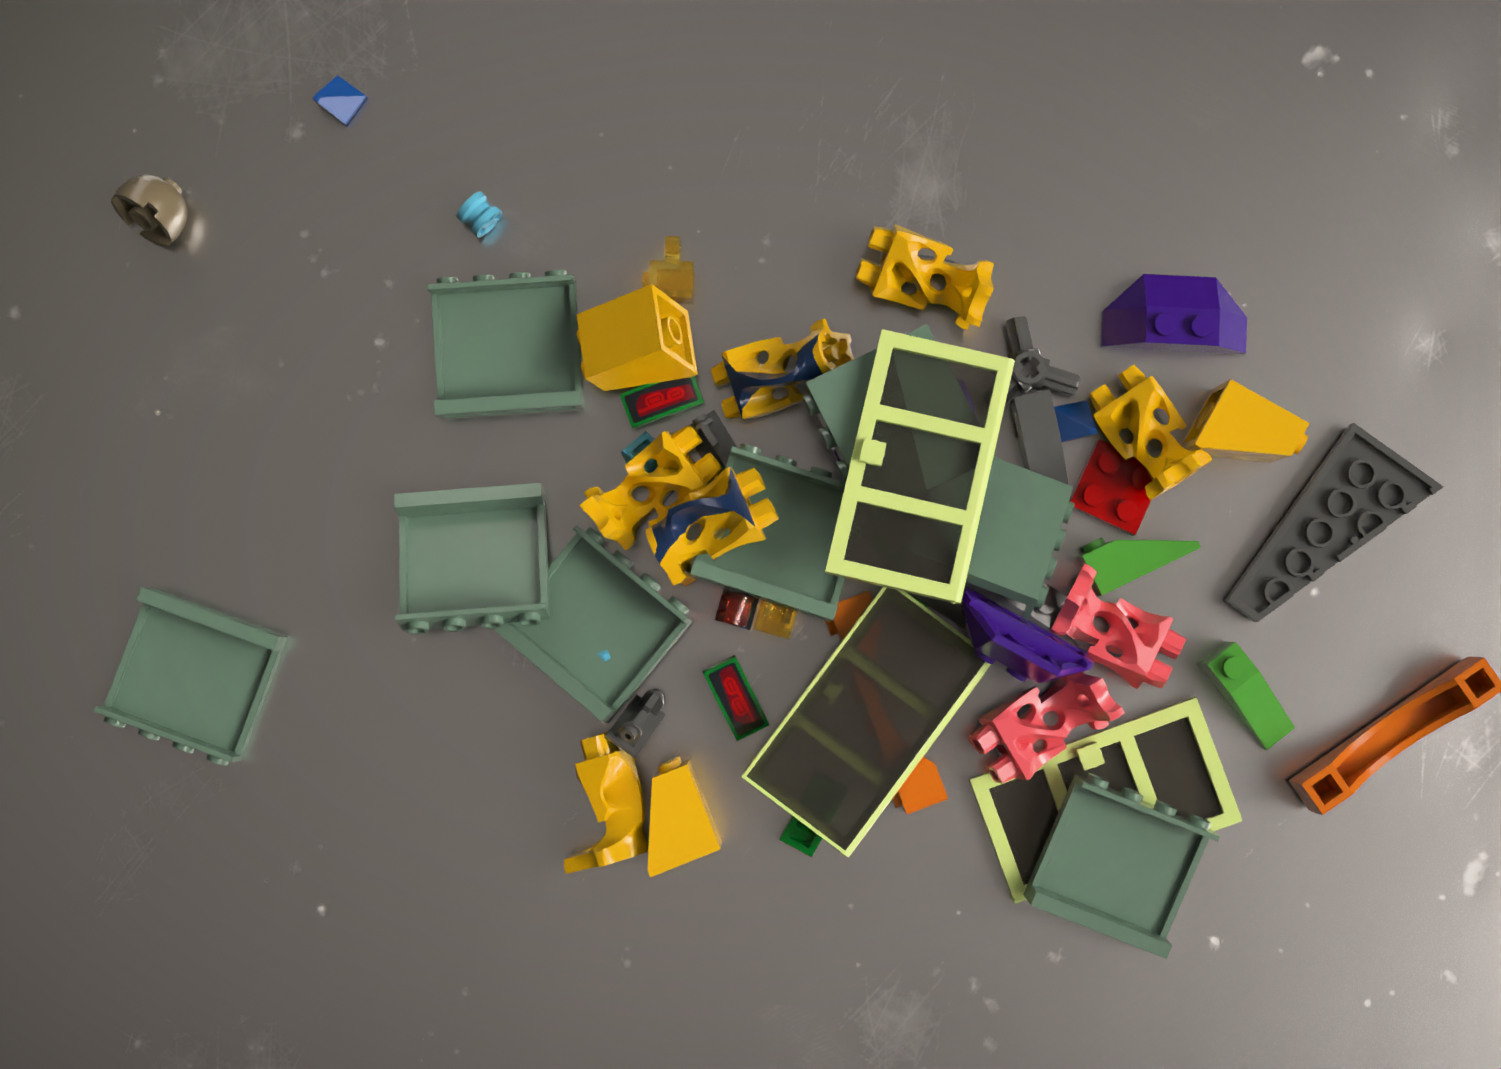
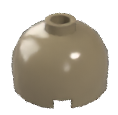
(152, 205)

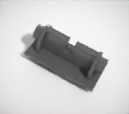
(714, 438)
(637, 722)

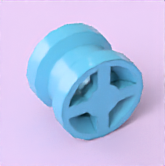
(479, 214)

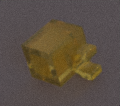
(671, 275)
(775, 619)

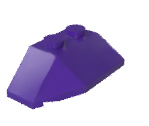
(1175, 316)
(1018, 642)

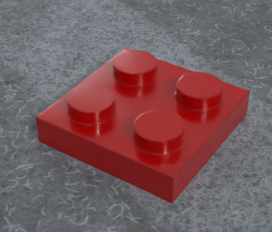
(1112, 489)

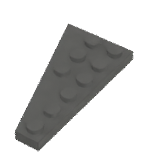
(1340, 509)

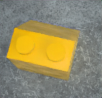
(636, 341)
(1245, 427)
(679, 818)

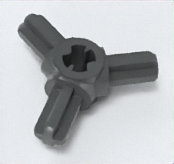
(1043, 374)

